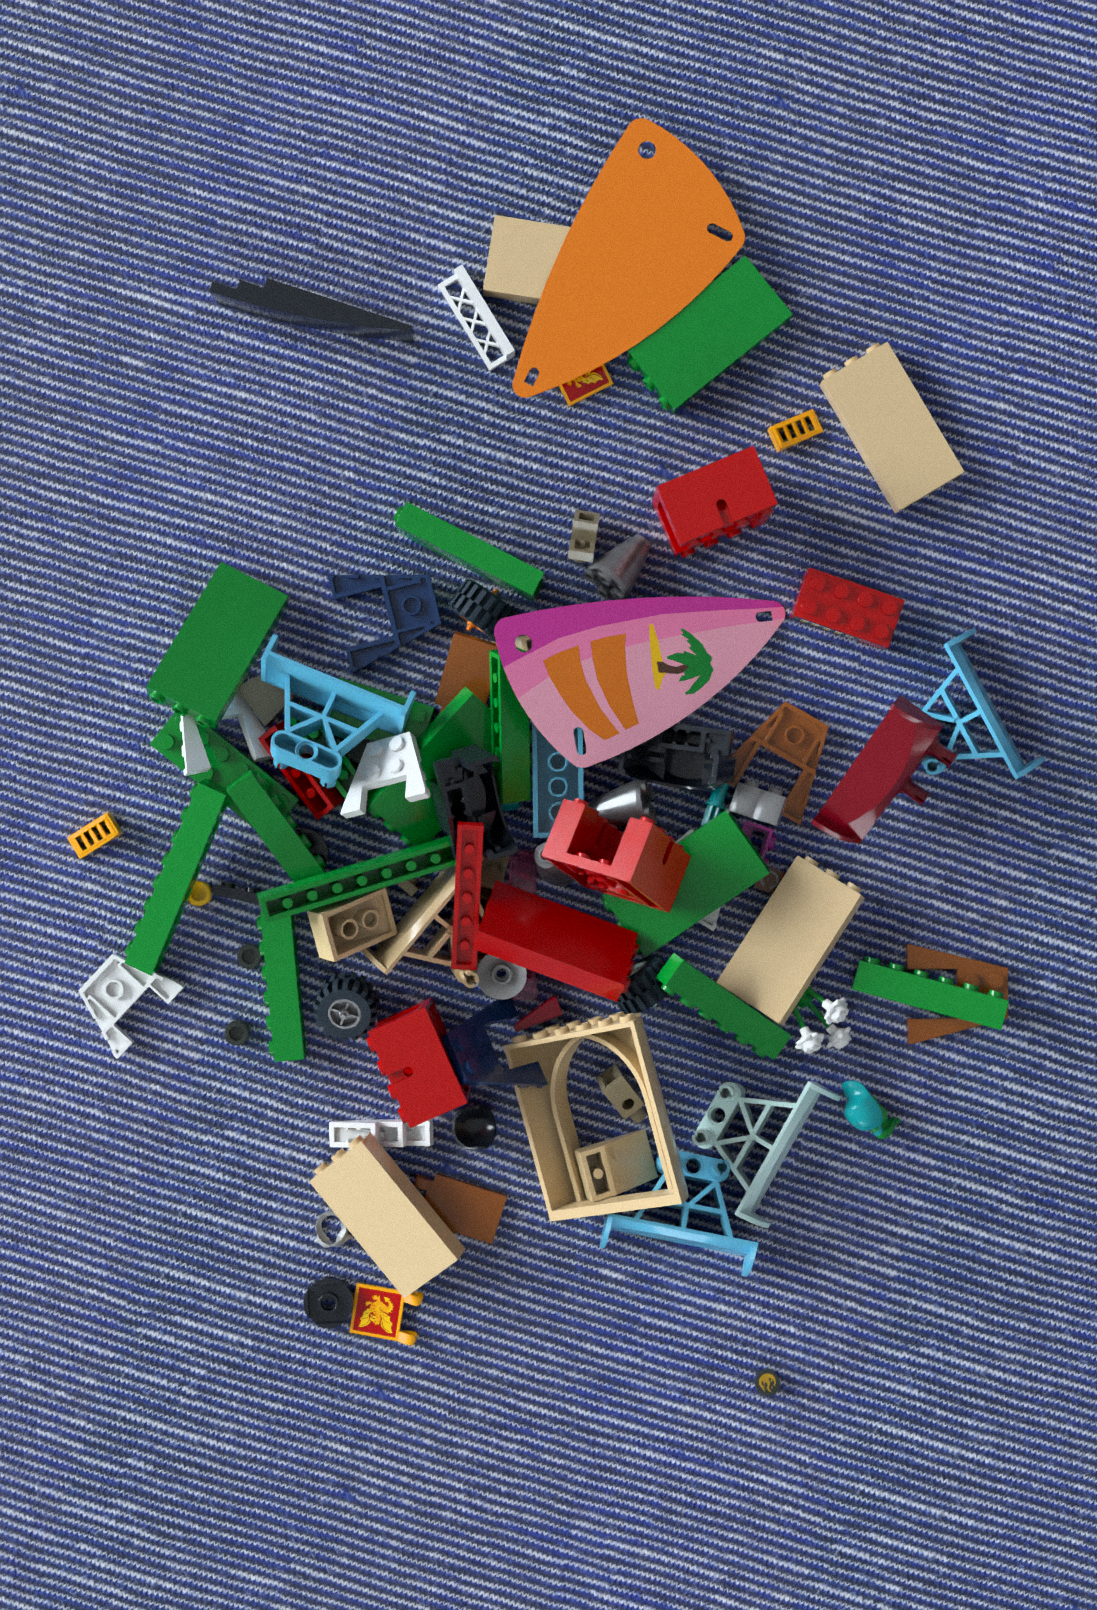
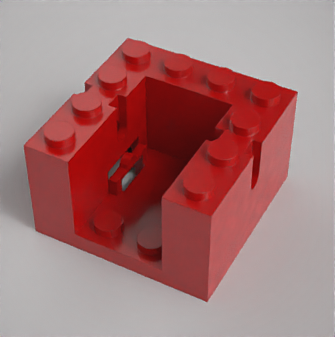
(714, 502)
(630, 865)
(417, 1063)

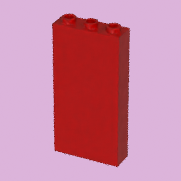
(557, 941)

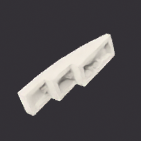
(386, 1131)

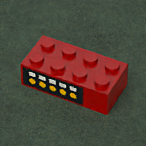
(847, 608)

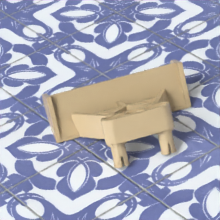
(414, 924)

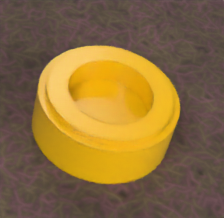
(201, 893)

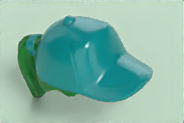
(865, 1111)

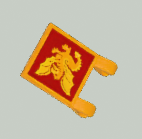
(586, 385)
(380, 1311)

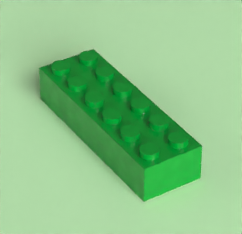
(225, 760)

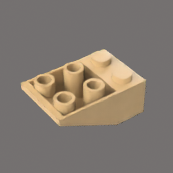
(615, 1165)

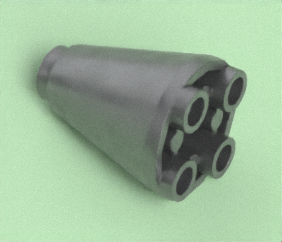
(619, 568)
(626, 802)

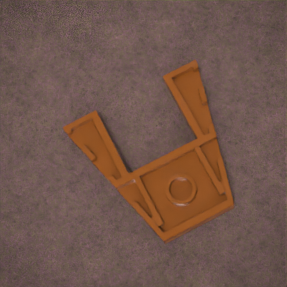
(795, 738)
(971, 971)

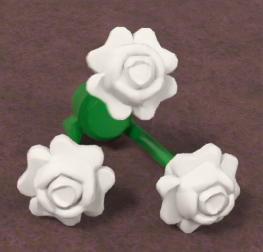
(835, 1012)

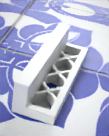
(484, 313)

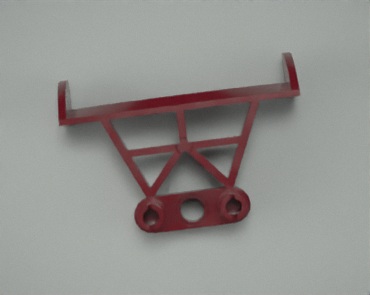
(883, 772)

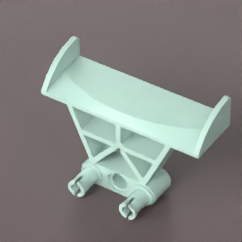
(710, 1134)

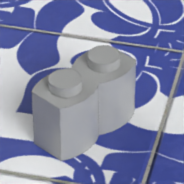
(758, 803)

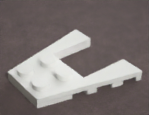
(194, 751)

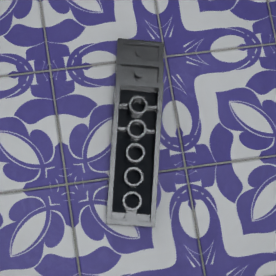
(309, 310)

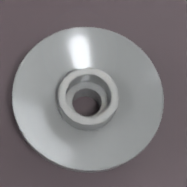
(498, 986)

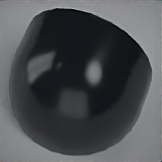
(474, 1127)

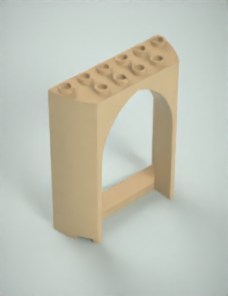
(551, 1124)

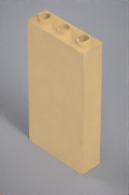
(521, 258)
(890, 426)
(791, 939)
(386, 1214)

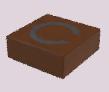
(771, 881)

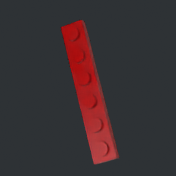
(467, 894)

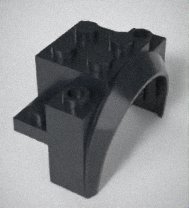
(686, 758)
(468, 793)

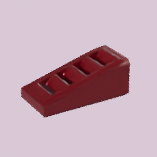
(545, 1011)

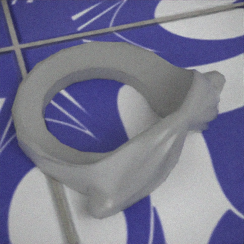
(323, 1240)

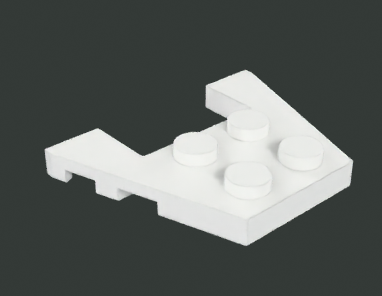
(385, 764)
(115, 990)

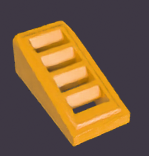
(777, 440)
(110, 823)

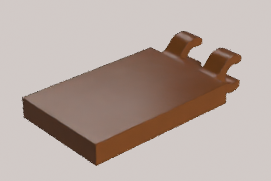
(466, 667)
(463, 1205)

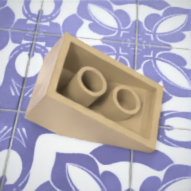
(352, 924)

